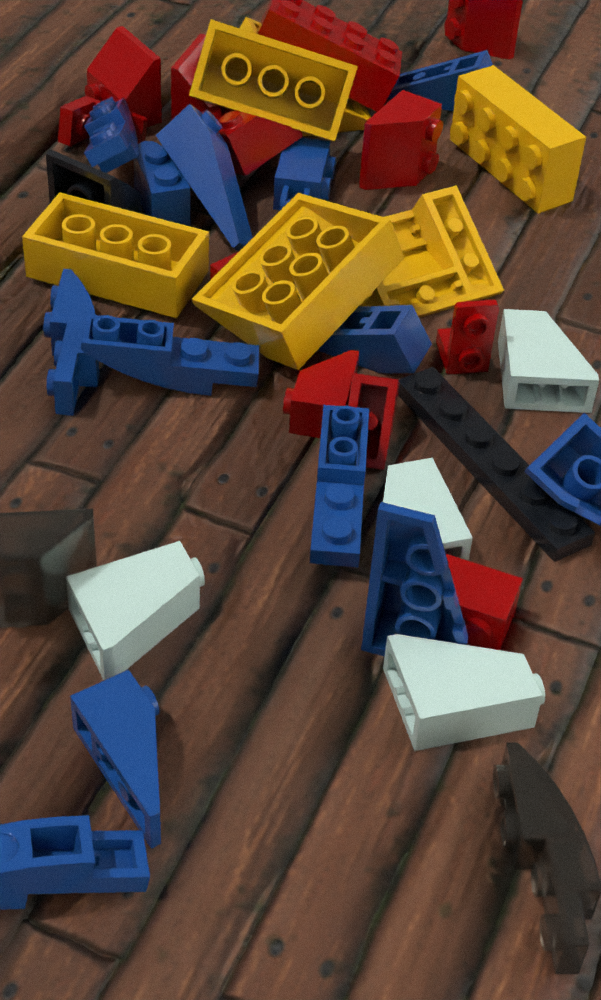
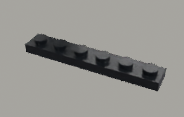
(494, 464)

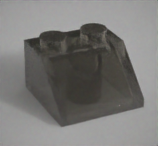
(36, 558)

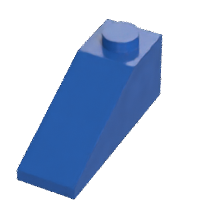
(440, 80)
(386, 336)
(120, 734)

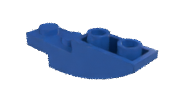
(111, 135)
(65, 328)
(154, 356)
(340, 486)
(68, 857)

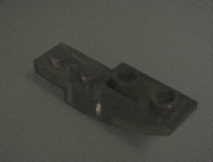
(554, 846)

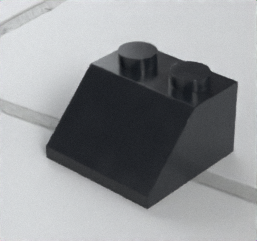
(86, 182)

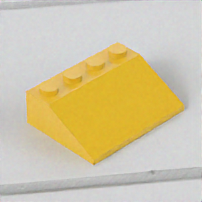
(301, 277)

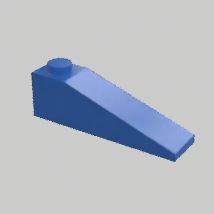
(206, 164)
(572, 469)
(410, 582)

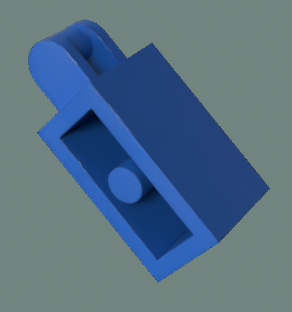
(304, 169)
(161, 184)

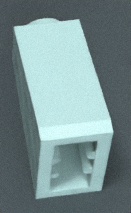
(542, 365)
(422, 488)
(133, 604)
(459, 690)

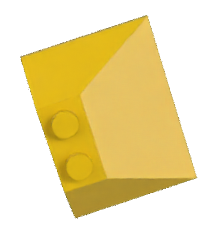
(441, 258)

